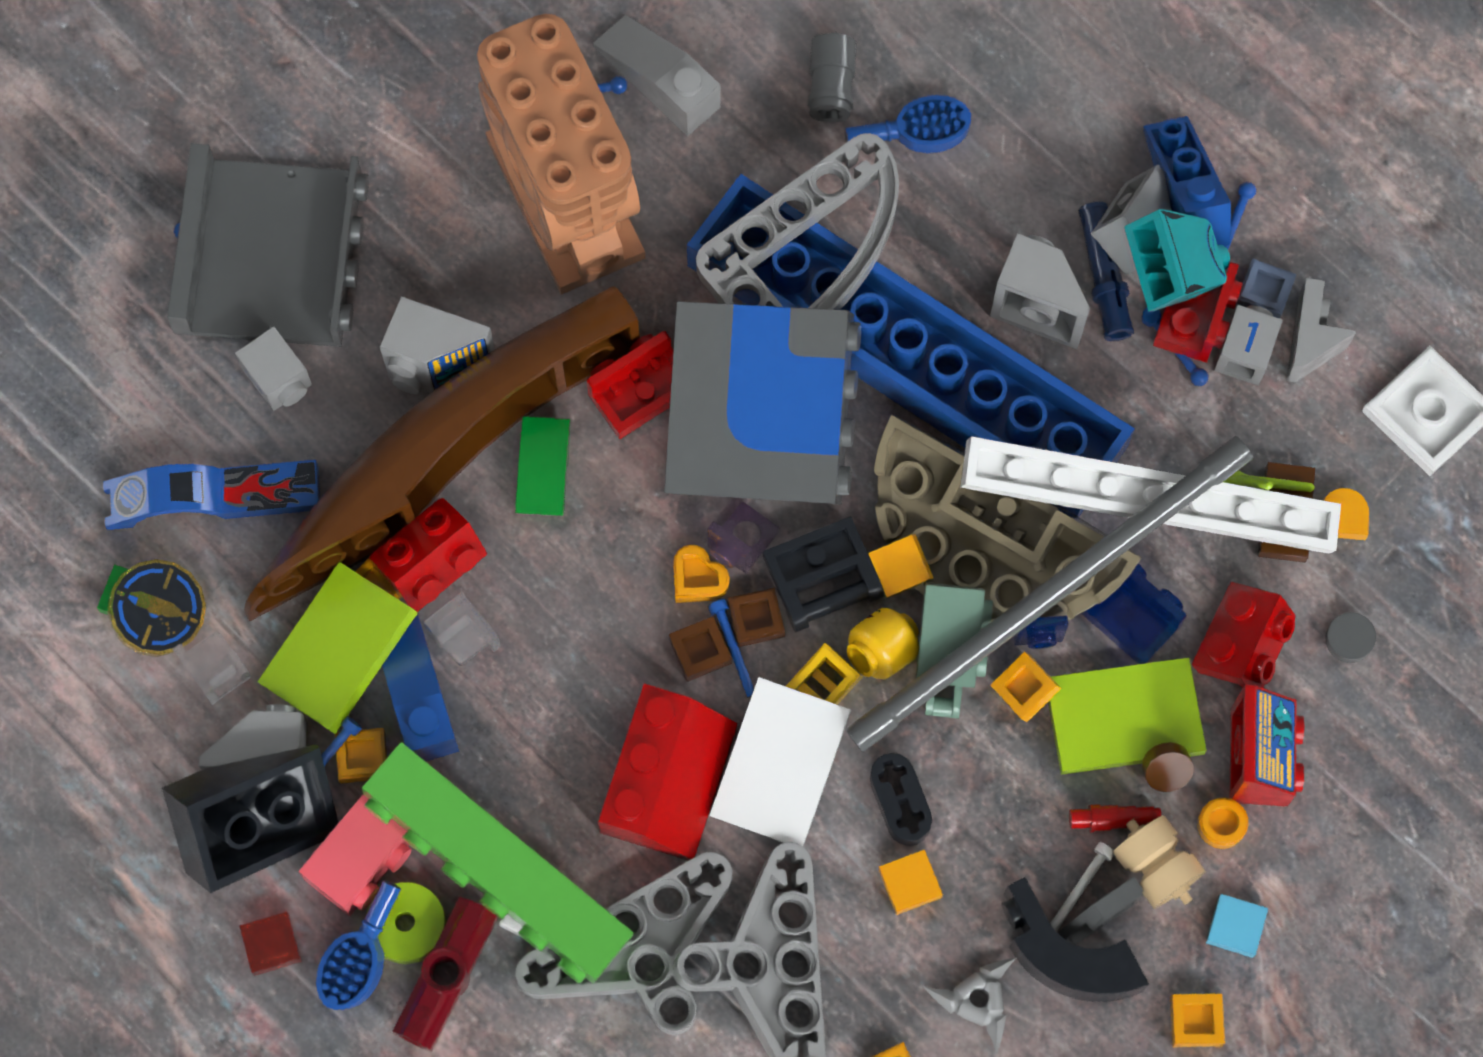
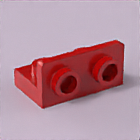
(1197, 323)

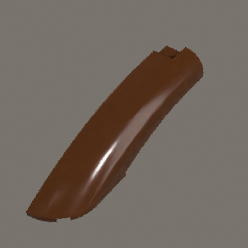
(439, 439)

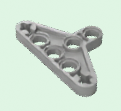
(657, 935)
(768, 940)

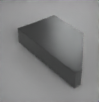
(1103, 911)

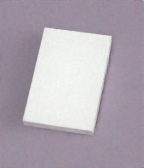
(780, 762)

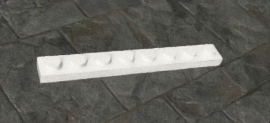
(1127, 489)

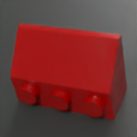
(667, 773)

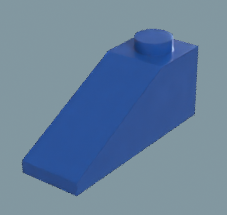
(418, 696)

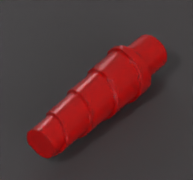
(1111, 816)

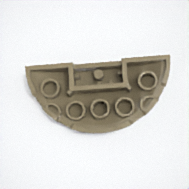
(978, 535)

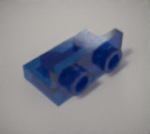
(1138, 617)

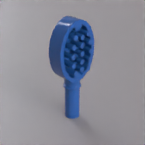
(923, 125)
(356, 959)

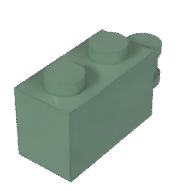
(948, 620)

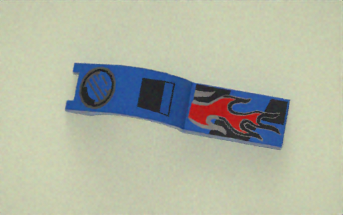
(212, 491)

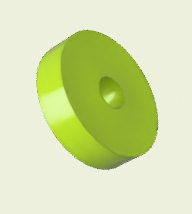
(418, 942)

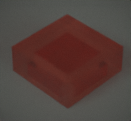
(270, 943)

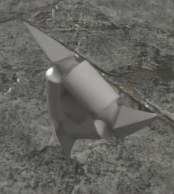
(986, 981)

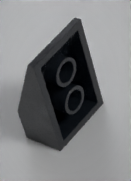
(250, 814)

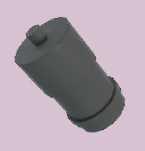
(832, 75)

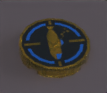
(156, 607)

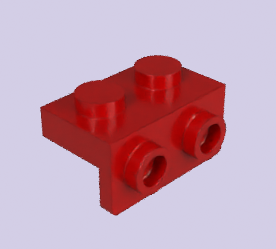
(635, 385)
(429, 554)
(1245, 636)

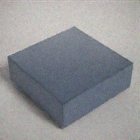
(1266, 287)

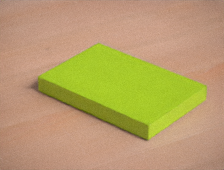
(337, 647)
(1122, 713)

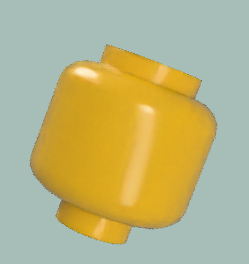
(883, 643)

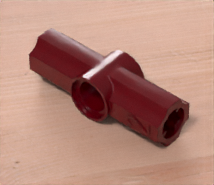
(433, 1003)

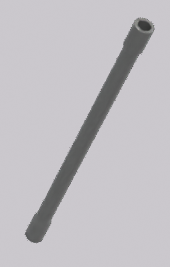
(1210, 472)

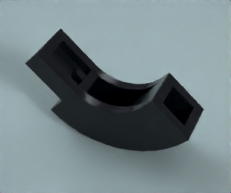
(1065, 967)

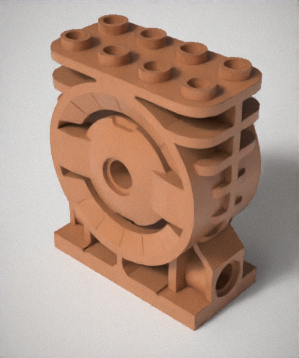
(559, 150)

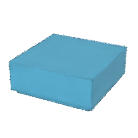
(1236, 925)

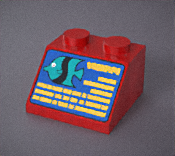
(1264, 748)

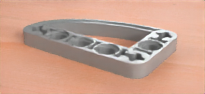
(817, 205)

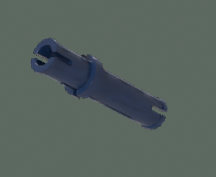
(1109, 289)

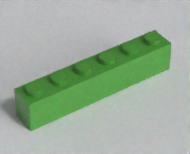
(496, 863)

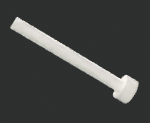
(1104, 853)

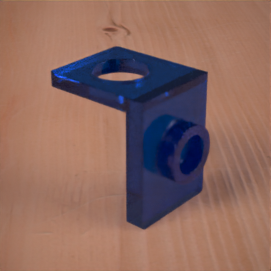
(1043, 632)

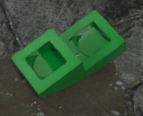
(543, 466)

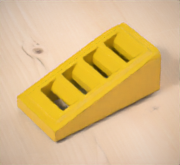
(838, 663)

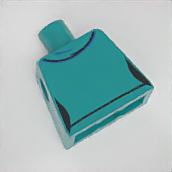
(1175, 257)

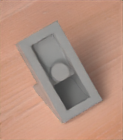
(1312, 340)

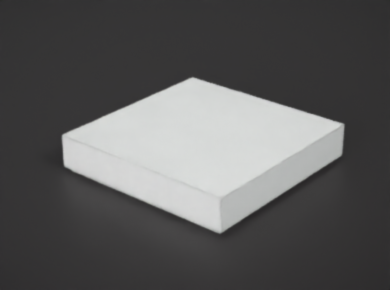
(1428, 410)

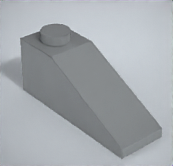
(661, 73)

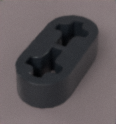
(911, 795)

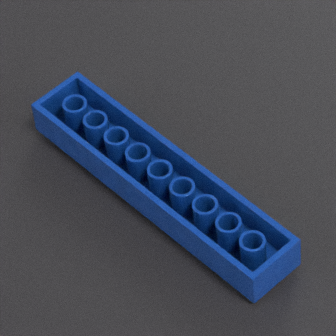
(920, 348)

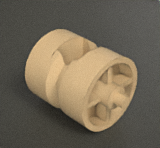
(1153, 853)

